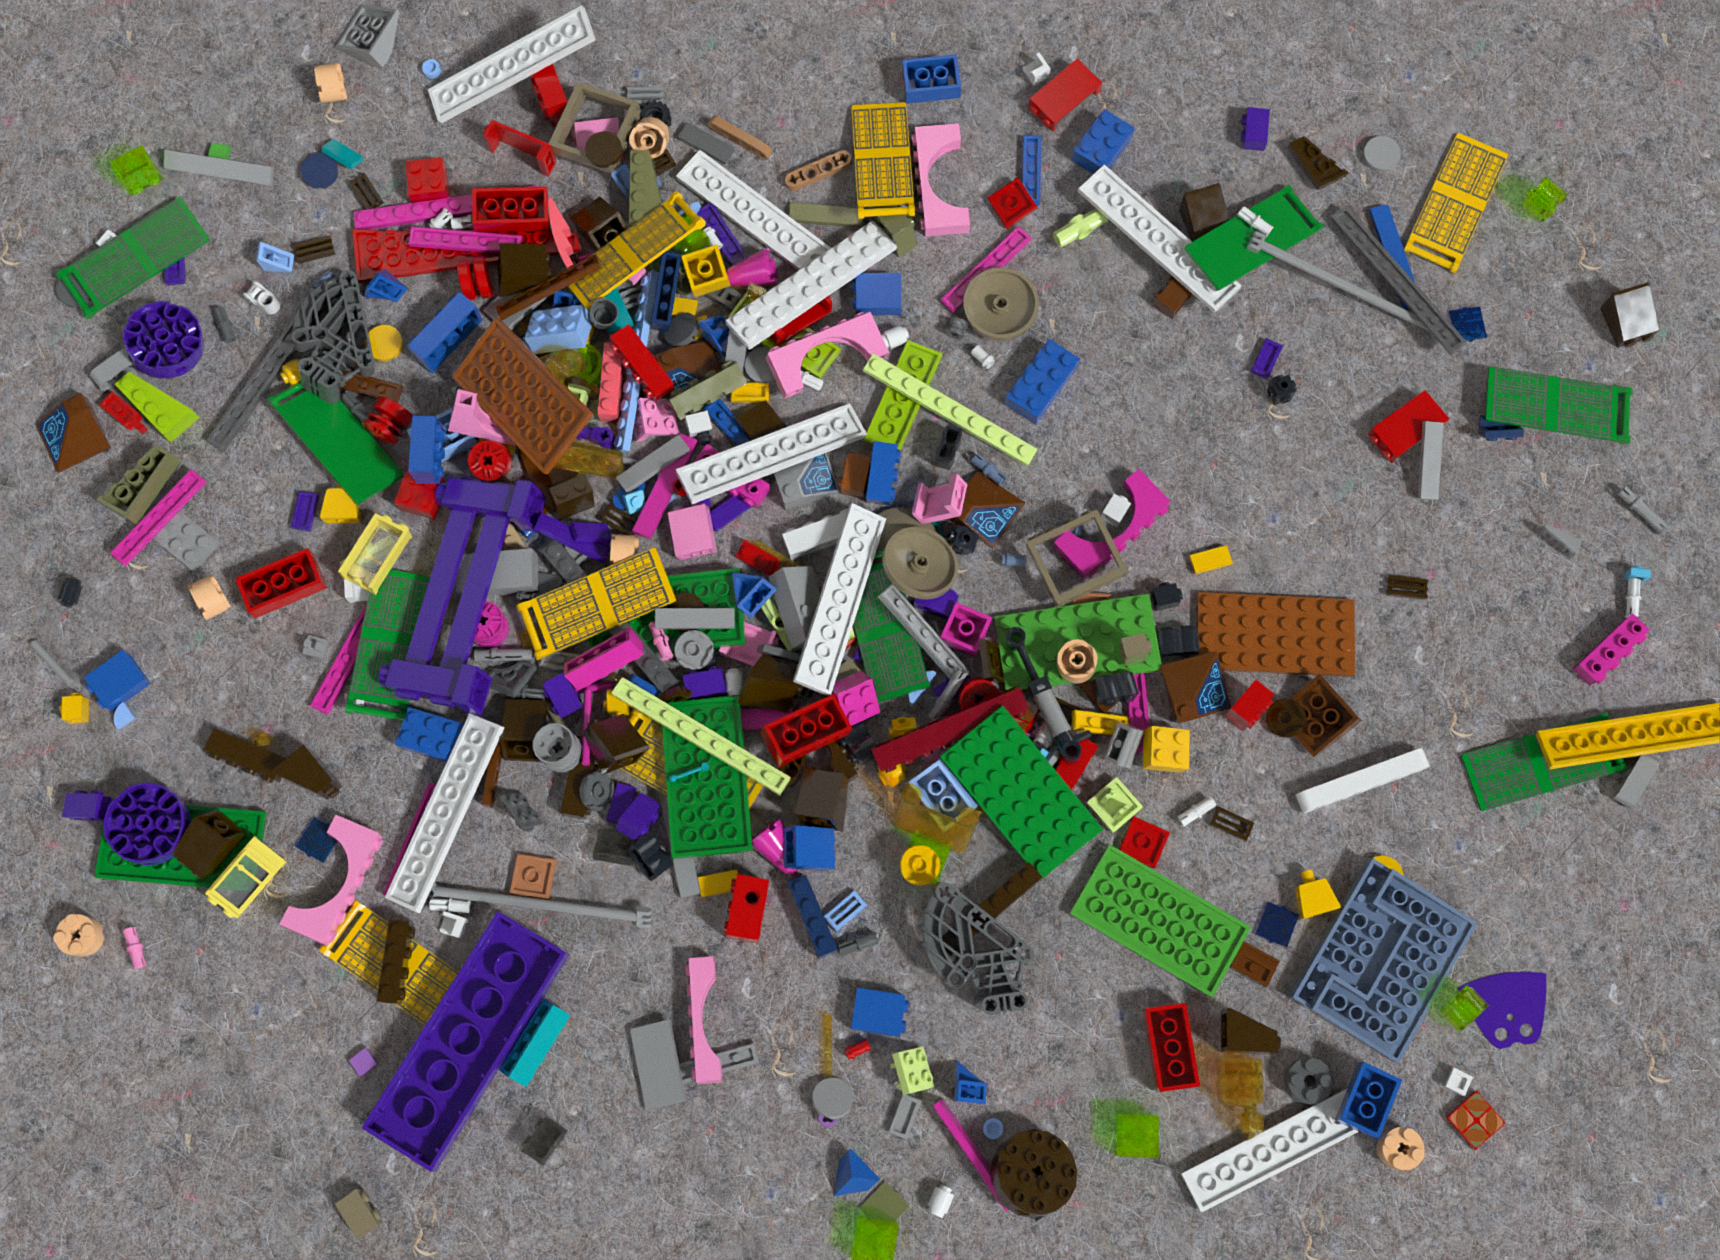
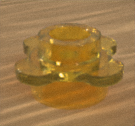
(262, 739)

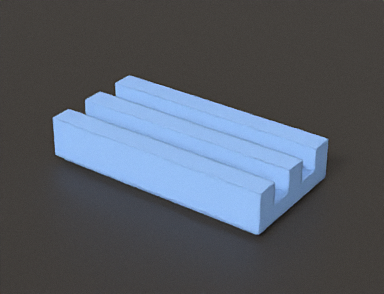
(832, 921)

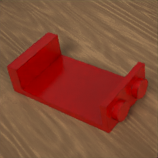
(1064, 93)
(498, 132)
(803, 321)
(1404, 426)

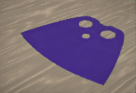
(1514, 994)

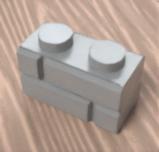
(1123, 745)

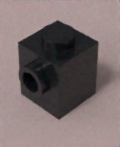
(1166, 596)

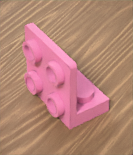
(654, 419)

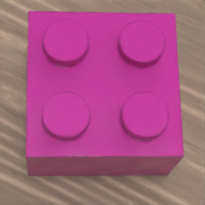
(965, 629)
(856, 697)

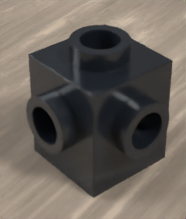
(1279, 394)
(962, 540)

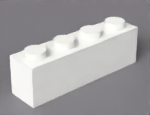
(813, 535)

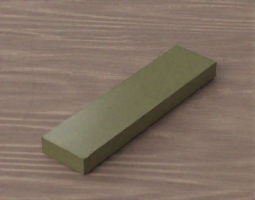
(825, 215)

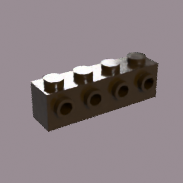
(395, 962)

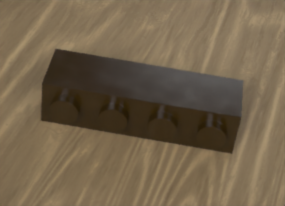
(242, 753)
(572, 803)

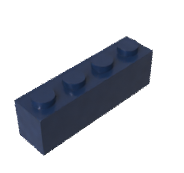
(665, 291)
(812, 917)

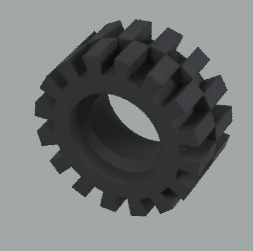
(655, 108)

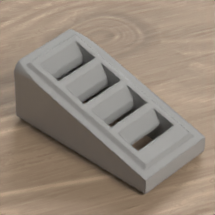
(1563, 541)

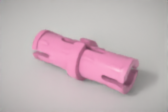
(661, 641)
(134, 948)

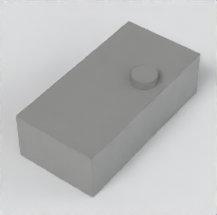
(514, 572)
(797, 601)

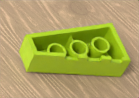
(159, 408)

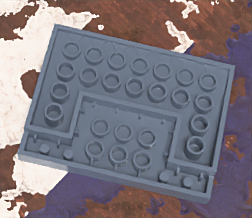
(1383, 959)

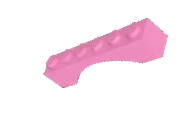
(702, 977)

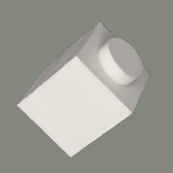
(1116, 510)

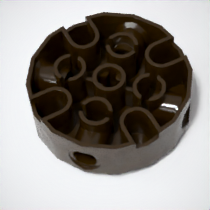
(1015, 1181)

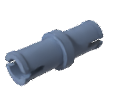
(989, 469)

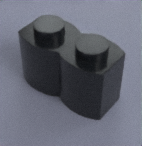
(948, 447)
(1178, 641)
(1115, 688)
(859, 743)
(650, 856)

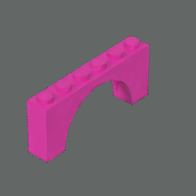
(1088, 556)

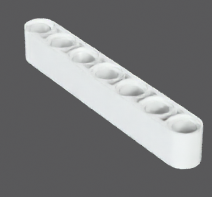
(1362, 780)

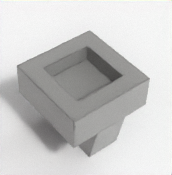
(315, 647)

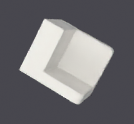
(1037, 70)
(697, 423)
(355, 593)
(454, 925)

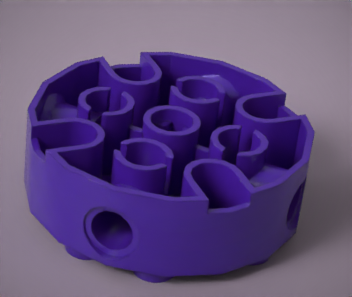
(163, 340)
(143, 805)

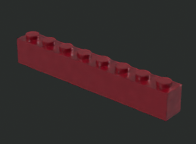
(945, 730)

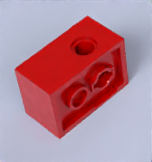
(746, 918)

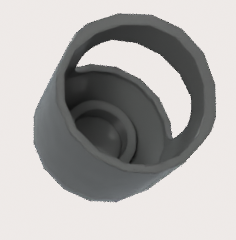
(603, 314)

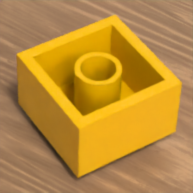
(706, 270)
(1166, 749)

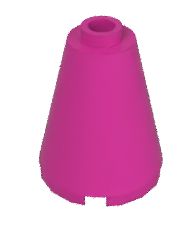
(754, 269)
(771, 844)

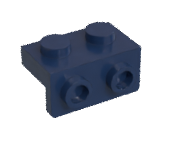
(1492, 431)

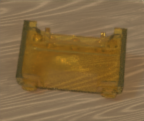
(916, 818)

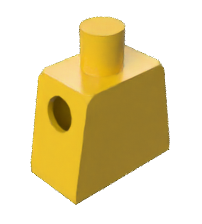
(339, 508)
(1315, 896)

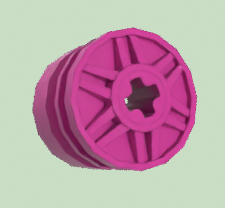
(496, 627)

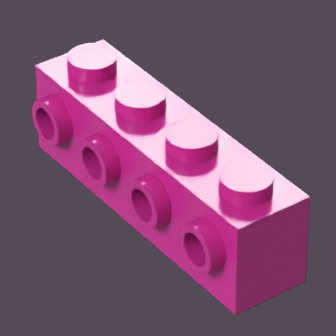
(750, 498)
(1611, 649)
(603, 659)

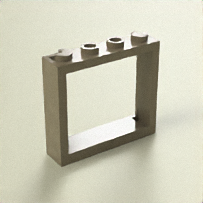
(569, 115)
(1089, 586)

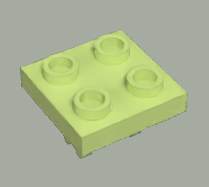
(1114, 805)
(912, 1070)

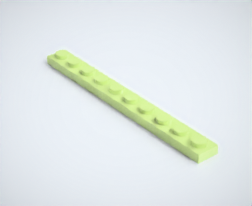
(950, 410)
(701, 736)

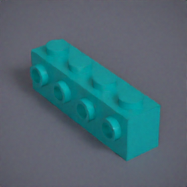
(534, 1043)

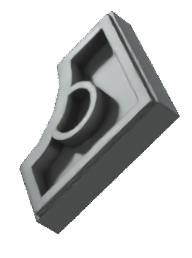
(512, 679)

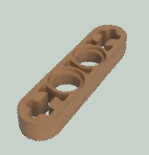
(740, 137)
(819, 172)

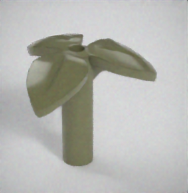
(682, 288)

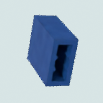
(877, 293)
(116, 680)
(809, 848)
(879, 1012)

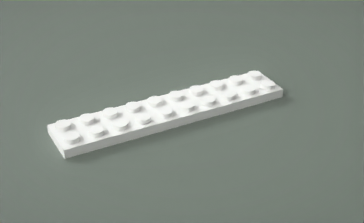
(511, 64)
(751, 211)
(1152, 234)
(811, 284)
(770, 453)
(839, 600)
(444, 813)
(1266, 1153)

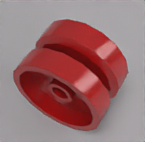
(474, 278)

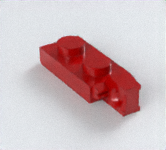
(123, 412)
(758, 558)

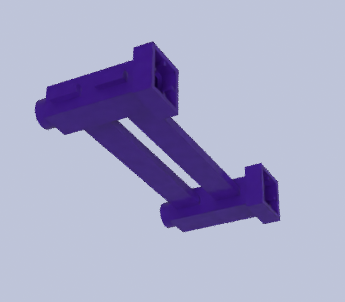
(455, 680)

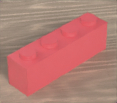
(610, 386)

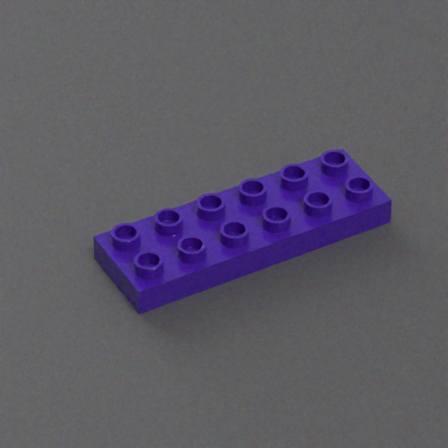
(465, 1042)

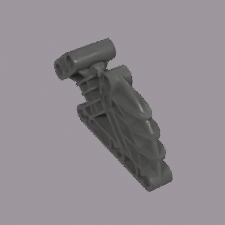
(326, 373)
(998, 988)

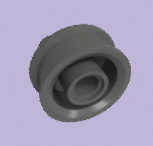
(1321, 1077)

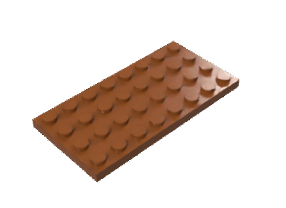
(522, 395)
(1278, 633)

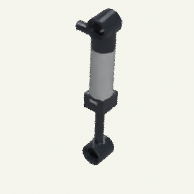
(1043, 695)

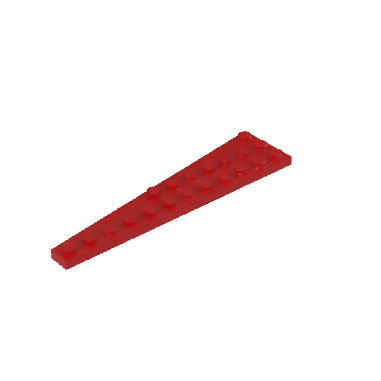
(391, 251)

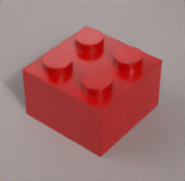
(427, 179)
(417, 498)
(1247, 708)

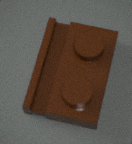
(1254, 964)

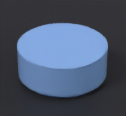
(431, 68)
(993, 1128)

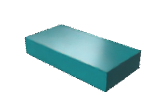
(342, 154)

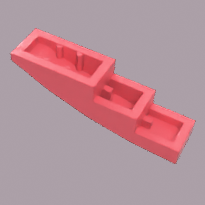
(560, 233)

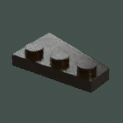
(1316, 166)

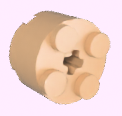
(330, 82)
(656, 130)
(623, 547)
(208, 596)
(1086, 656)
(68, 934)
(1411, 1154)

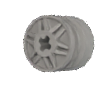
(551, 740)

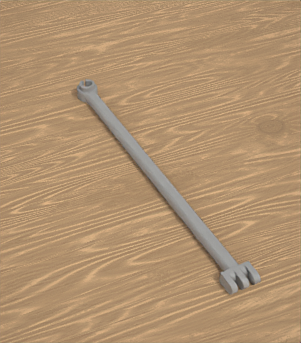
(1257, 243)
(641, 916)

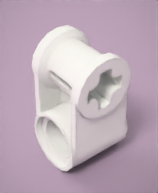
(260, 297)

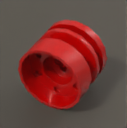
(386, 423)
(501, 460)
(975, 686)

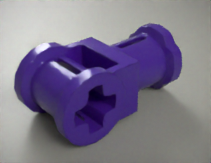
(596, 435)

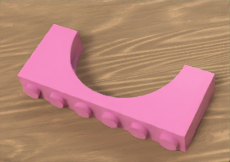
(938, 216)
(858, 333)
(471, 420)
(322, 921)

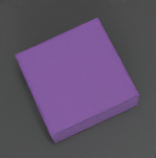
(363, 1062)

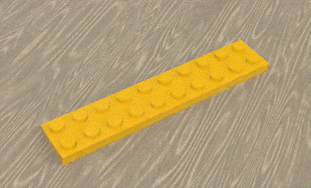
(1630, 736)

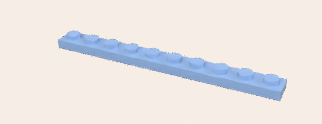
(631, 388)

